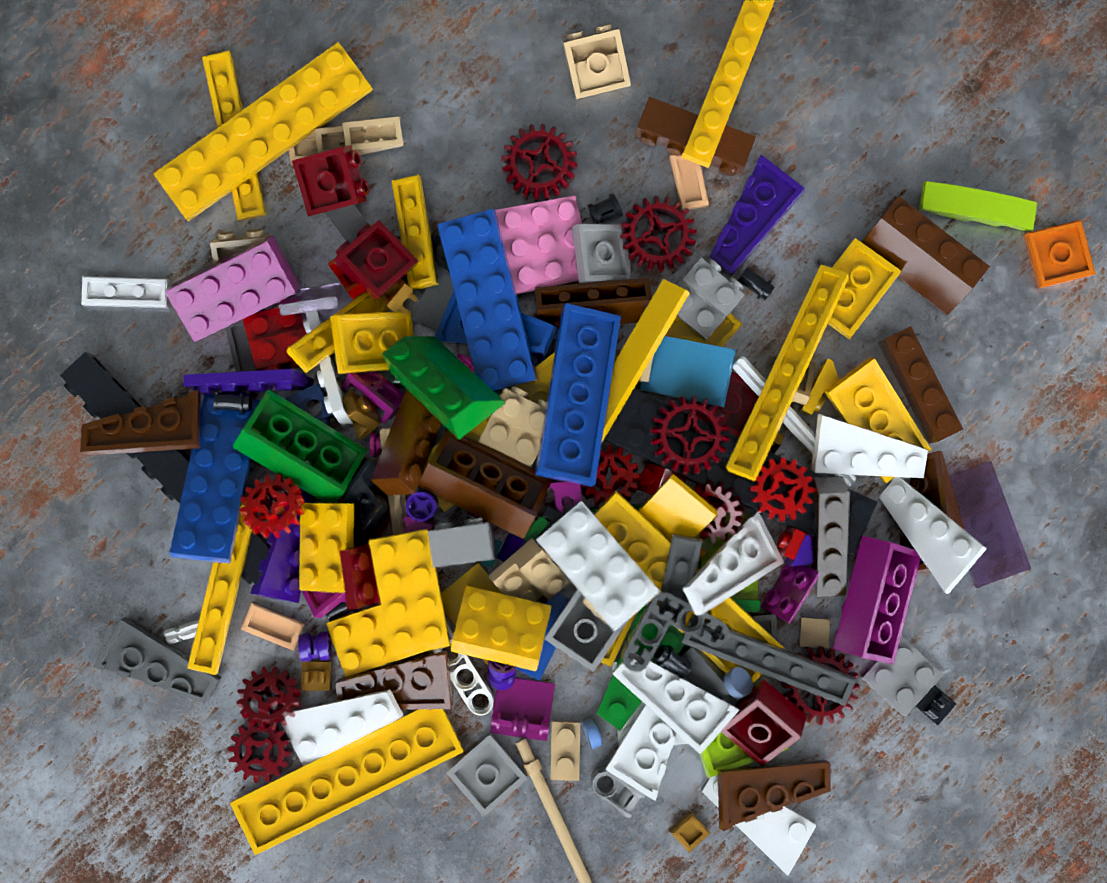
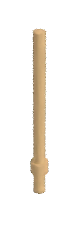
(533, 769)

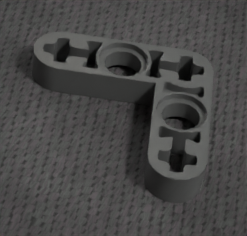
(662, 621)

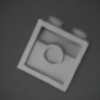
(709, 298)

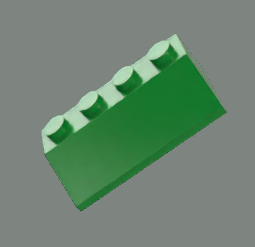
(442, 383)
(300, 448)

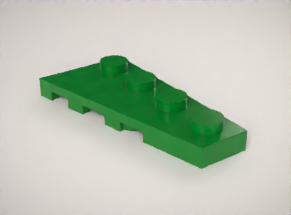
(620, 702)

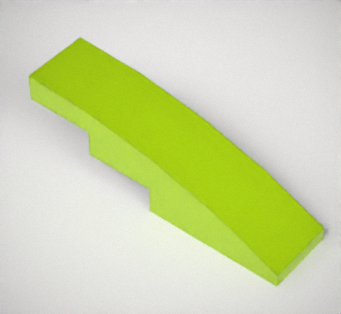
(977, 205)

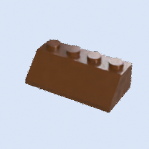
(926, 255)
(485, 483)

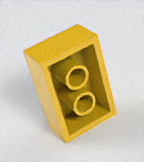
(500, 628)

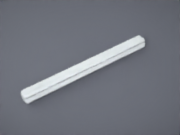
(791, 419)

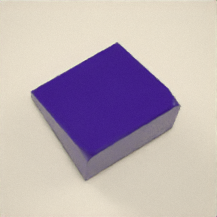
(510, 546)
(804, 555)

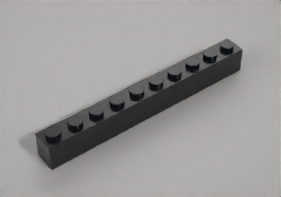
(107, 397)

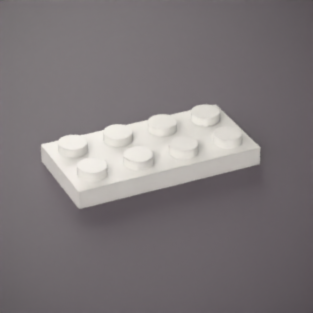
(598, 566)

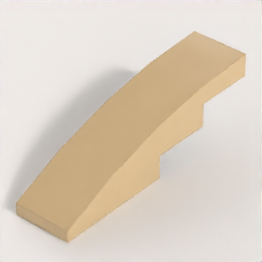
(363, 135)

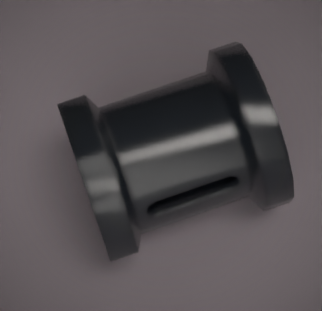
(605, 210)

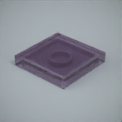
(312, 299)

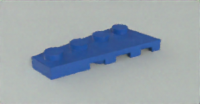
(451, 329)

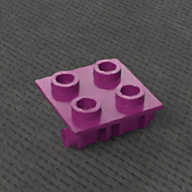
(790, 591)
(523, 710)

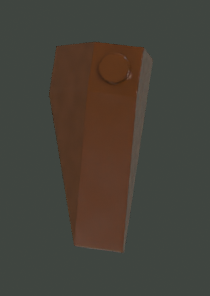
(937, 489)

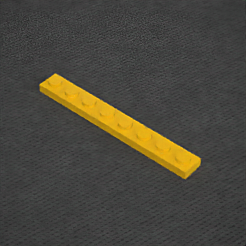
(727, 81)
(787, 372)

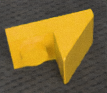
(823, 379)

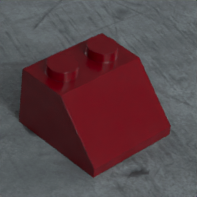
(765, 723)

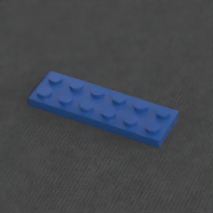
(487, 300)
(578, 395)
(213, 488)

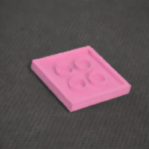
(540, 243)

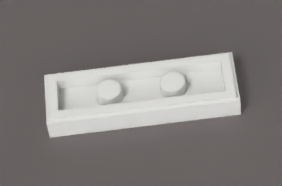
(125, 292)

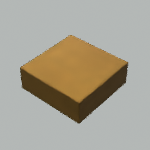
(689, 831)

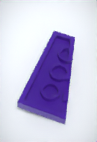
(761, 206)
(248, 380)
(281, 567)

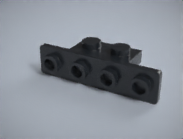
(367, 501)

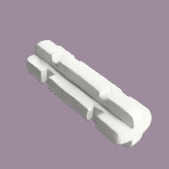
(184, 632)

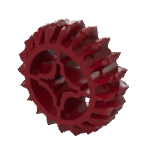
(548, 139)
(663, 247)
(691, 419)
(820, 709)

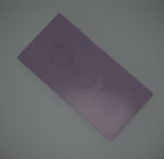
(990, 523)

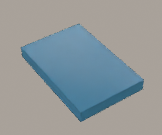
(691, 369)

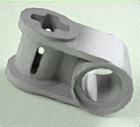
(619, 794)

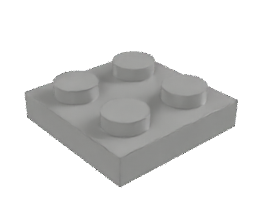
(600, 253)
(906, 680)
(487, 774)

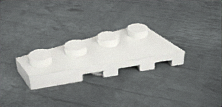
(327, 377)
(859, 451)
(935, 536)
(734, 566)
(681, 705)
(330, 726)
(644, 752)
(777, 834)

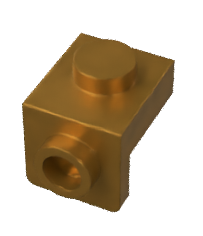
(362, 413)

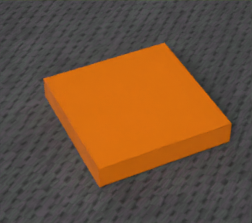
(1059, 254)

